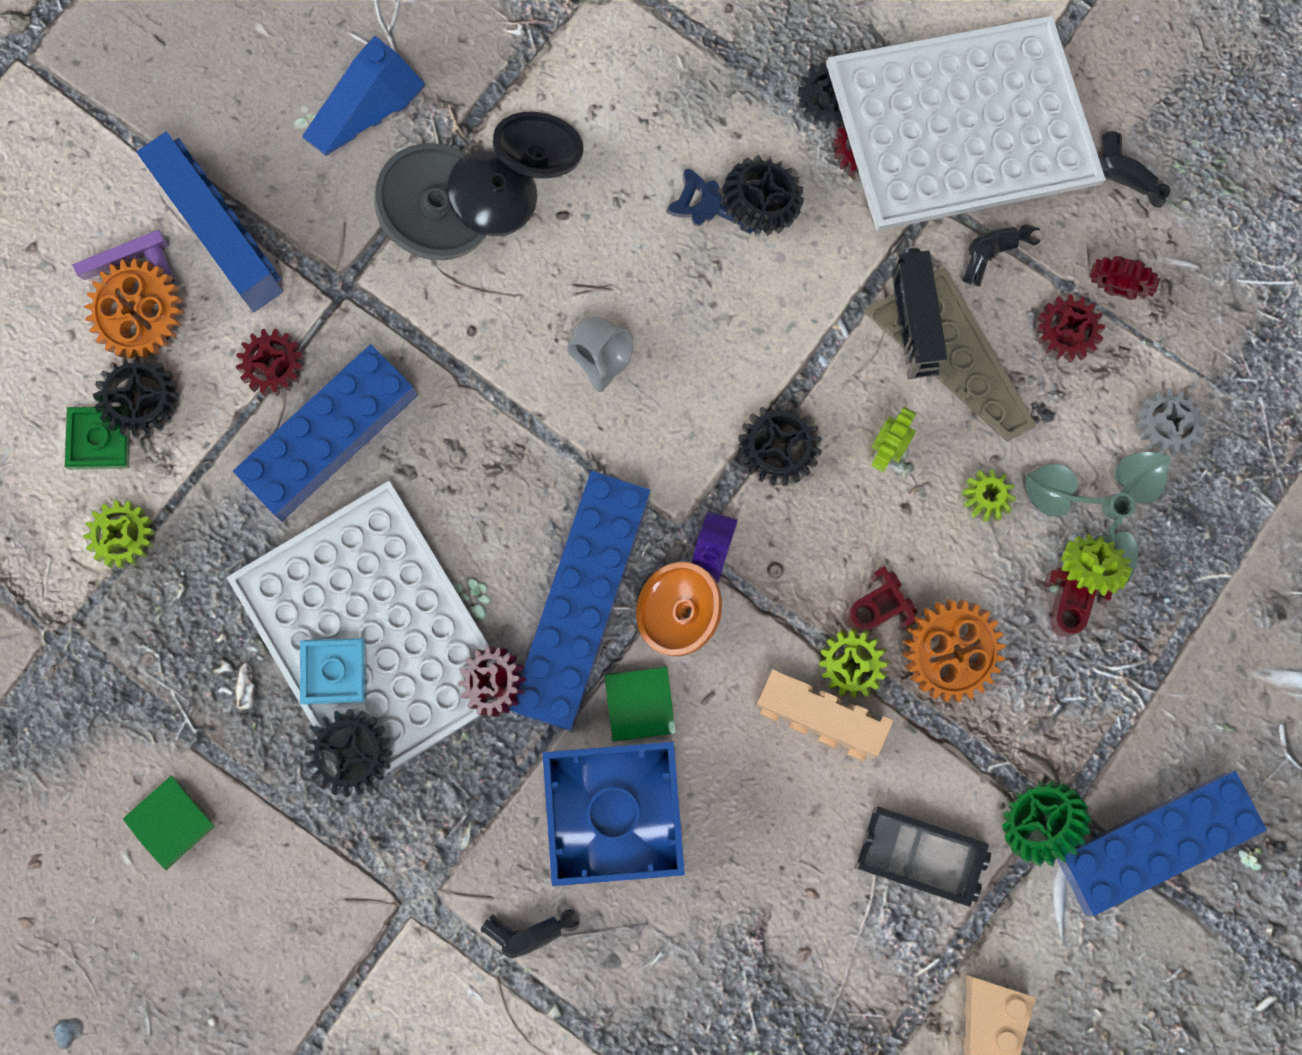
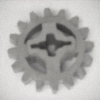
(1171, 423)

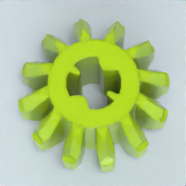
(978, 487)

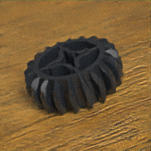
(751, 203)
(111, 394)
(804, 433)
(353, 738)

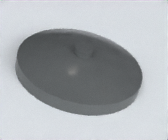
(415, 204)

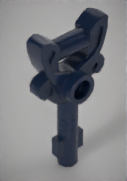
(709, 203)

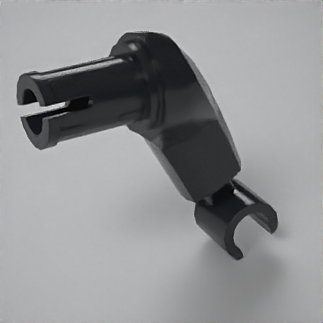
(1130, 171)
(990, 245)
(527, 940)

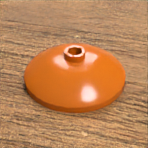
(665, 604)

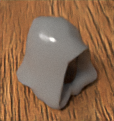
(600, 350)

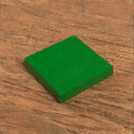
(92, 443)

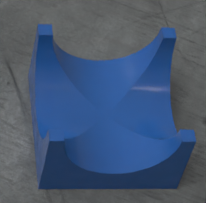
(613, 814)

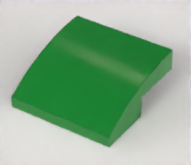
(639, 703)
(168, 822)

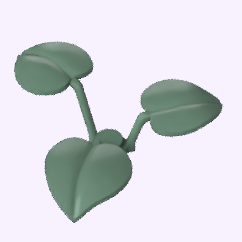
(1140, 474)

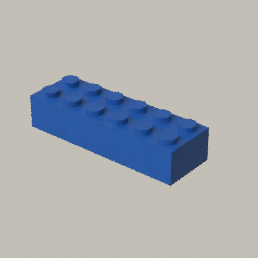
(212, 220)
(325, 433)
(1161, 843)

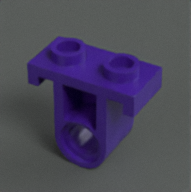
(714, 543)

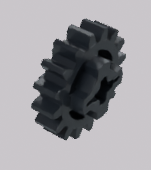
(815, 94)

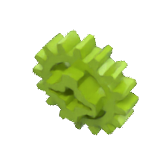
(893, 439)
(110, 543)
(1096, 564)
(867, 662)

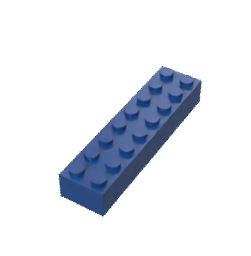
(581, 601)

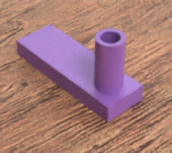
(147, 245)

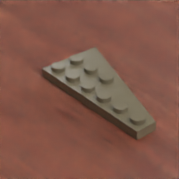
(972, 366)

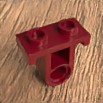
(1073, 601)
(883, 603)

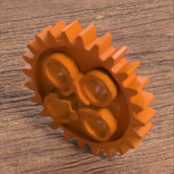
(115, 328)
(947, 623)

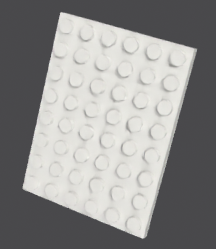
(964, 122)
(378, 581)

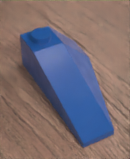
(367, 92)

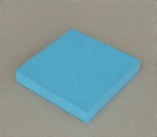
(333, 671)

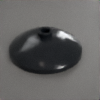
(537, 145)
(481, 203)

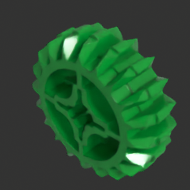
(1026, 823)

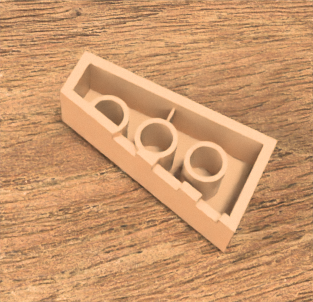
(824, 716)
(995, 1018)

